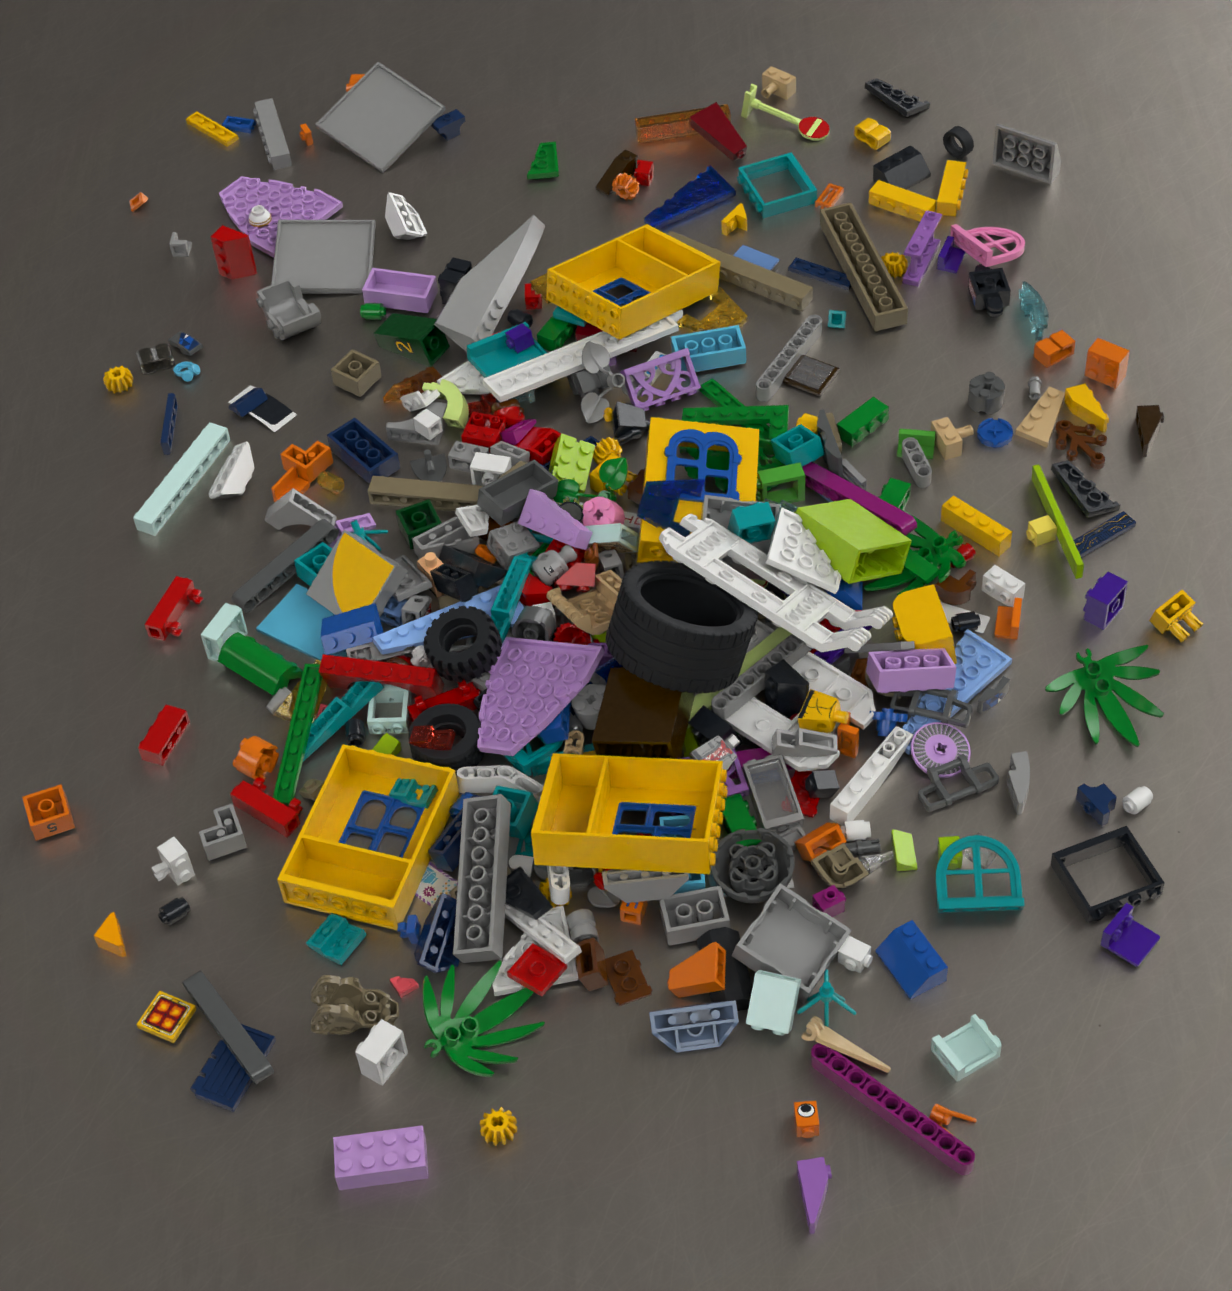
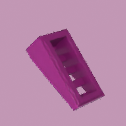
(516, 432)

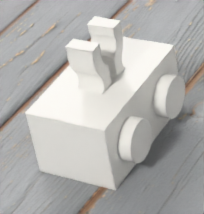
(174, 862)

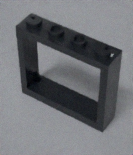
(1097, 846)

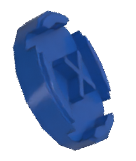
(995, 432)

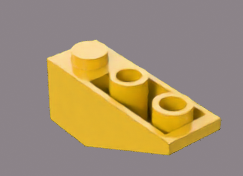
(1084, 405)

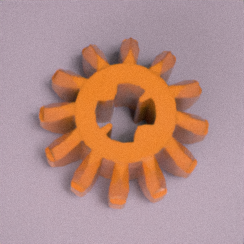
(625, 186)

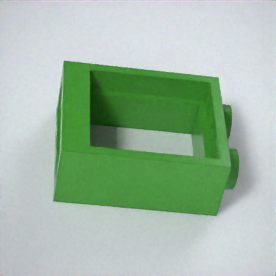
(780, 475)

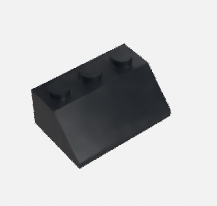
(902, 169)
(785, 689)

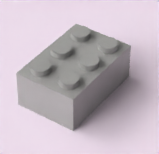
(692, 914)

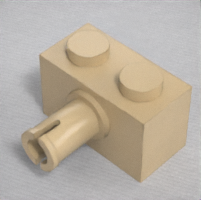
(778, 83)
(948, 438)

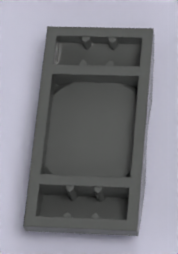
(831, 451)

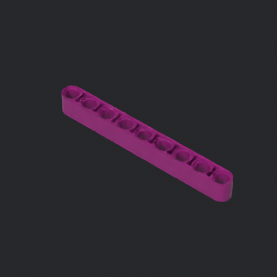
(839, 489)
(895, 1117)

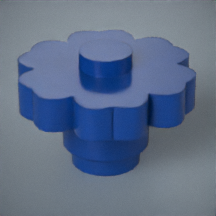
(887, 720)

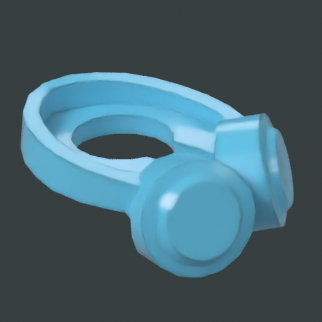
(187, 375)

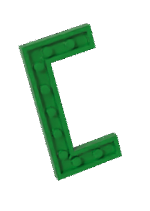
(774, 415)

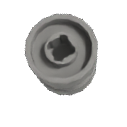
(582, 925)

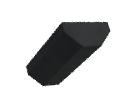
(737, 977)

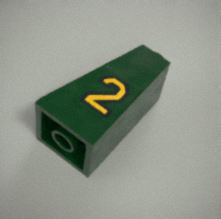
(412, 338)

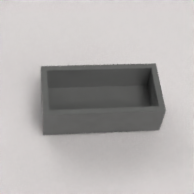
(507, 495)

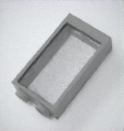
(772, 794)

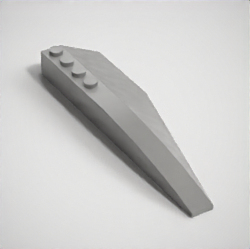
(489, 286)

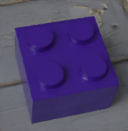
(1105, 600)

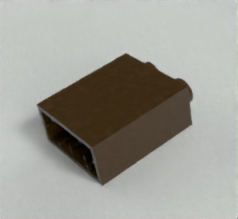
(641, 718)

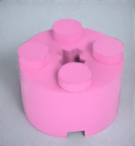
(602, 511)

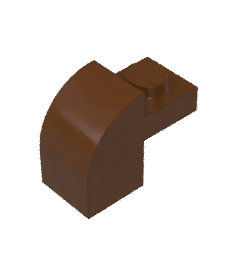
(956, 591)

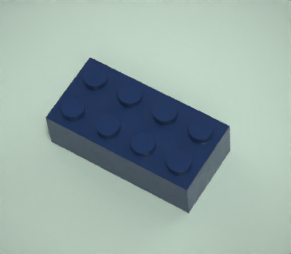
(363, 450)

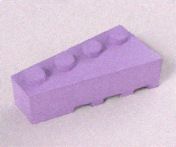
(549, 519)

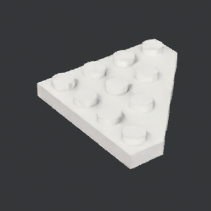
(466, 379)
(796, 553)
(505, 985)

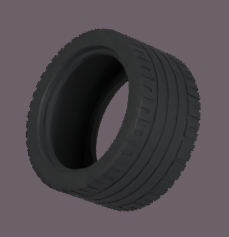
(679, 628)

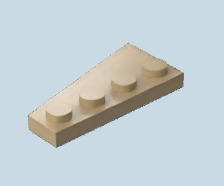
(1042, 418)

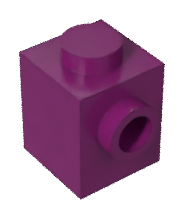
(829, 901)

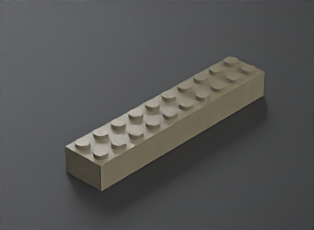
(863, 267)

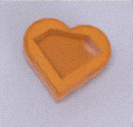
(482, 551)

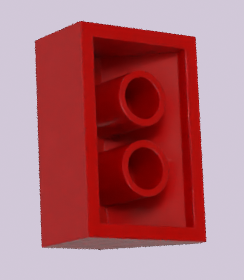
(233, 253)

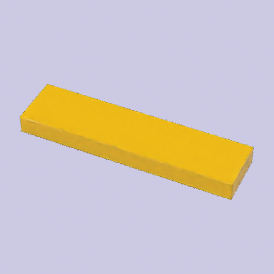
(212, 129)

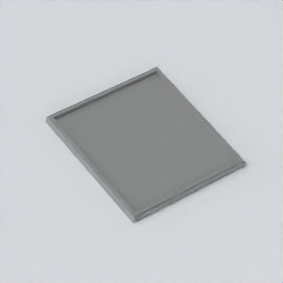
(380, 117)
(325, 254)

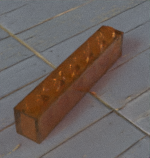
(668, 125)

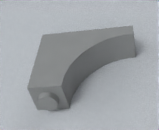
(406, 431)
(296, 509)

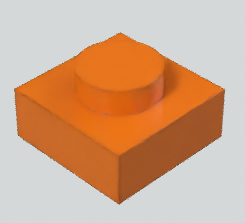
(306, 135)

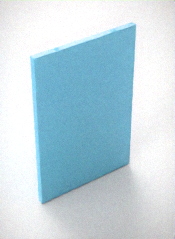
(298, 623)

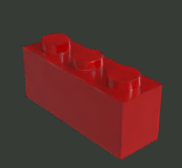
(163, 735)

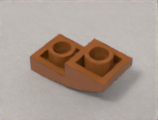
(591, 555)

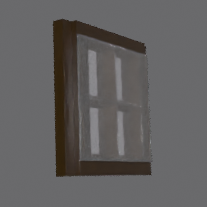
(811, 375)

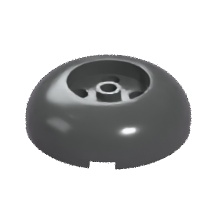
(770, 852)

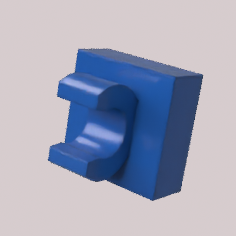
(411, 929)

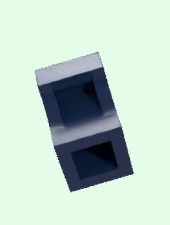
(449, 124)
(1097, 801)

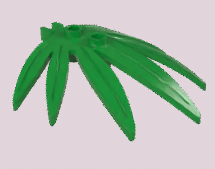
(934, 549)
(1098, 683)
(461, 1033)

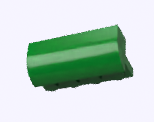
(257, 663)

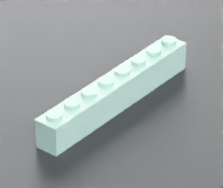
(181, 479)

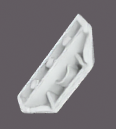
(403, 218)
(234, 473)

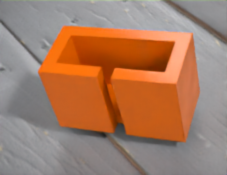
(1054, 349)
(826, 837)

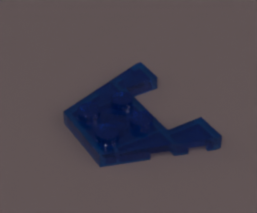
(661, 501)

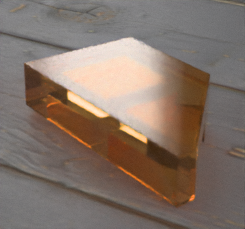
(398, 391)

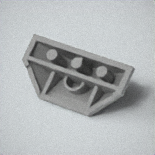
(642, 885)

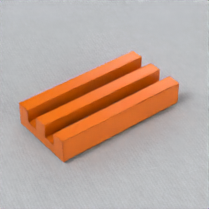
(832, 196)

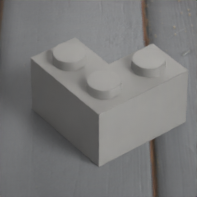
(226, 836)

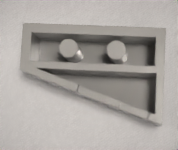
(448, 533)

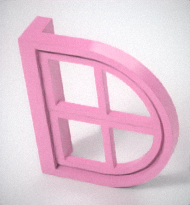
(982, 252)

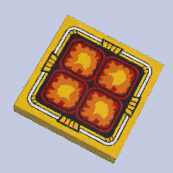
(166, 1016)

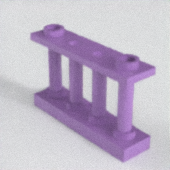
(922, 248)

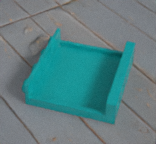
(493, 355)

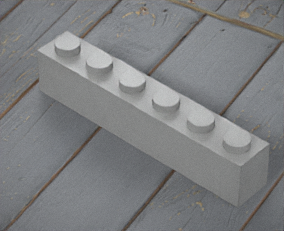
(272, 134)

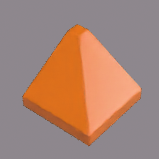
(137, 201)

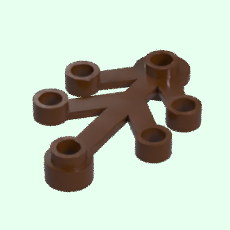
(1066, 428)

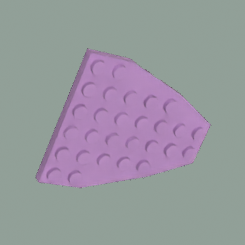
(280, 200)
(530, 689)

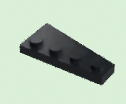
(896, 98)
(1083, 491)

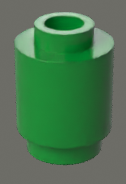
(372, 311)

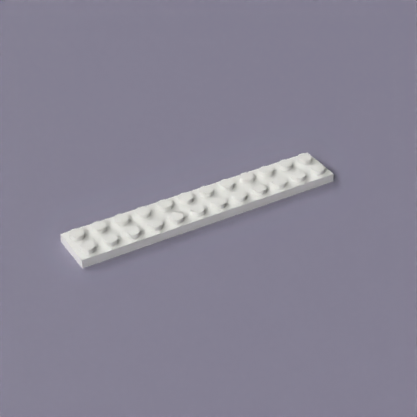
(568, 360)

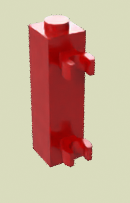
(171, 607)
(462, 695)
(265, 808)

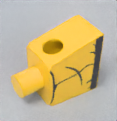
(821, 712)

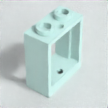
(215, 635)
(397, 725)

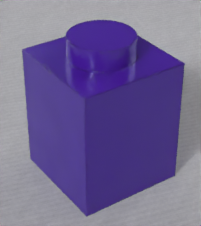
(519, 338)

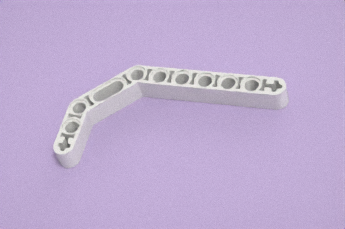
(484, 780)

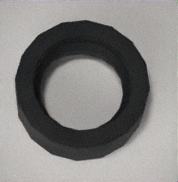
(964, 138)

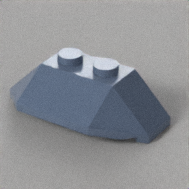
(694, 1025)

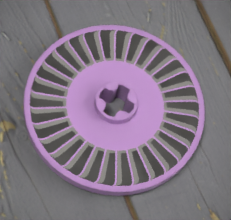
(941, 735)

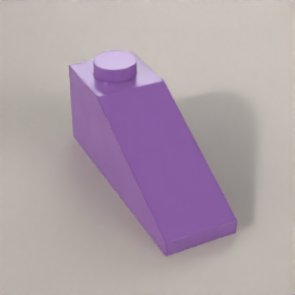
(813, 1183)

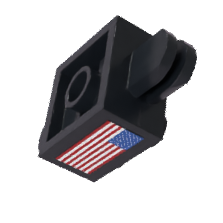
(989, 289)

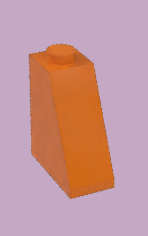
(699, 973)

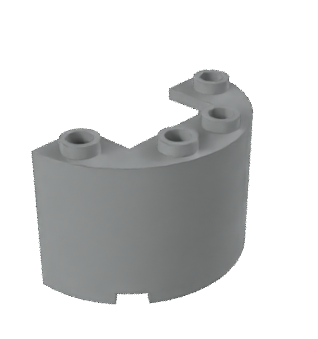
(286, 309)

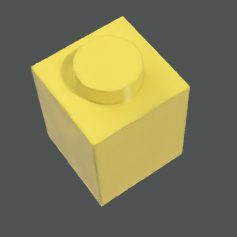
(1041, 530)

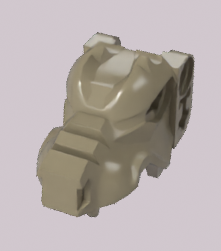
(349, 1006)

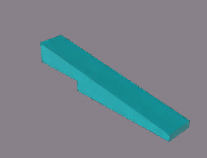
(509, 594)
(339, 712)

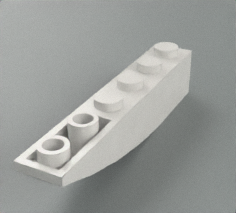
(869, 777)

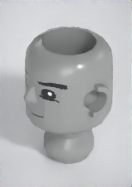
(552, 565)

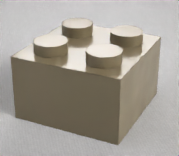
(356, 373)

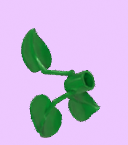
(611, 472)

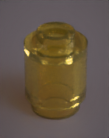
(330, 482)

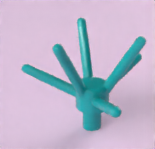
(362, 533)
(826, 995)

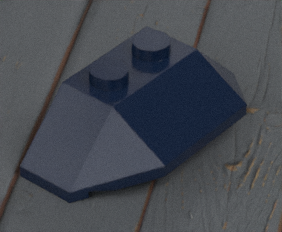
(437, 937)

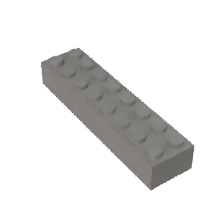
(482, 879)

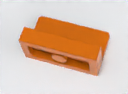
(287, 482)
(1008, 620)
(848, 739)

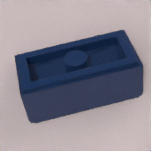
(248, 402)

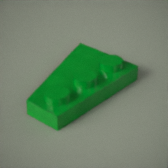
(545, 162)

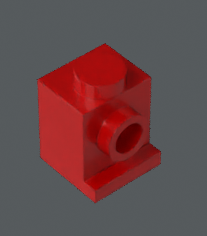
(644, 172)

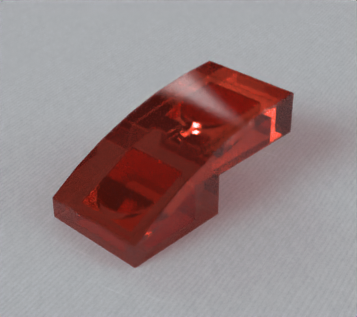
(483, 405)
(432, 739)

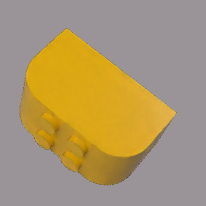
(922, 620)

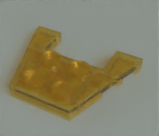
(724, 315)

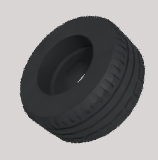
(449, 717)

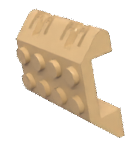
(591, 609)

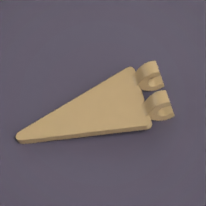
(831, 1039)

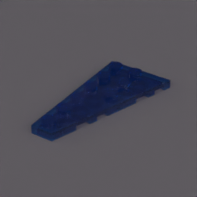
(694, 197)

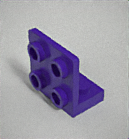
(1128, 937)

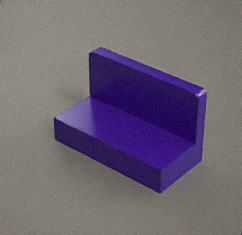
(950, 257)

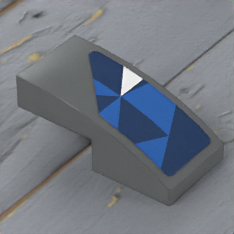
(185, 342)
(992, 697)

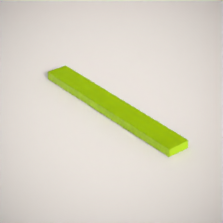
(1052, 509)

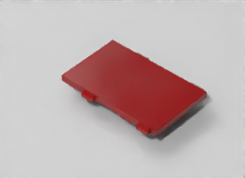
(807, 804)

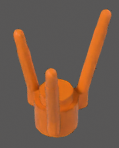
(942, 1115)

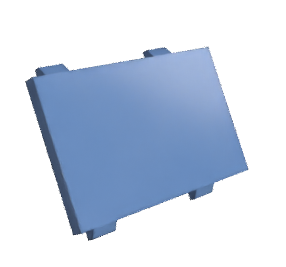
(756, 257)

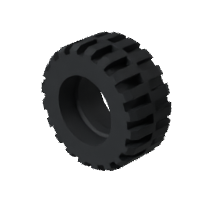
(472, 661)

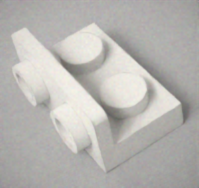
(417, 400)

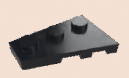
(525, 895)

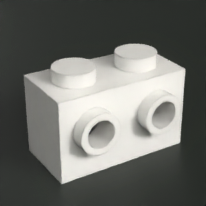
(1002, 586)

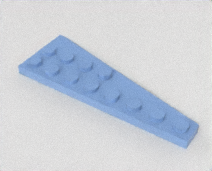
(414, 632)
(976, 668)

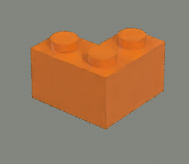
(309, 462)

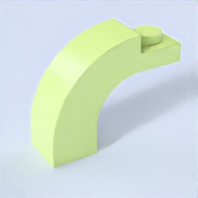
(457, 406)

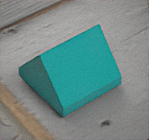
(837, 319)

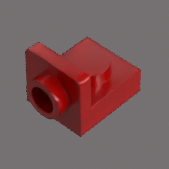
(532, 300)

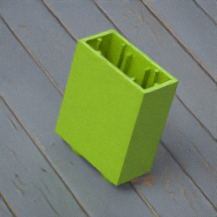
(855, 540)

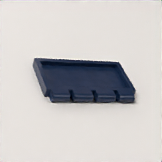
(224, 1077)

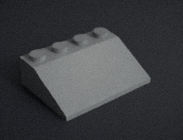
(1026, 154)

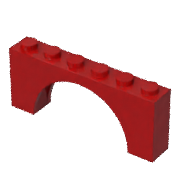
(342, 671)

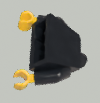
(627, 421)

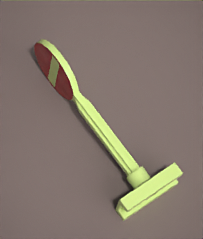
(809, 127)

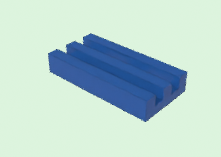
(239, 124)

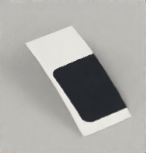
(270, 412)

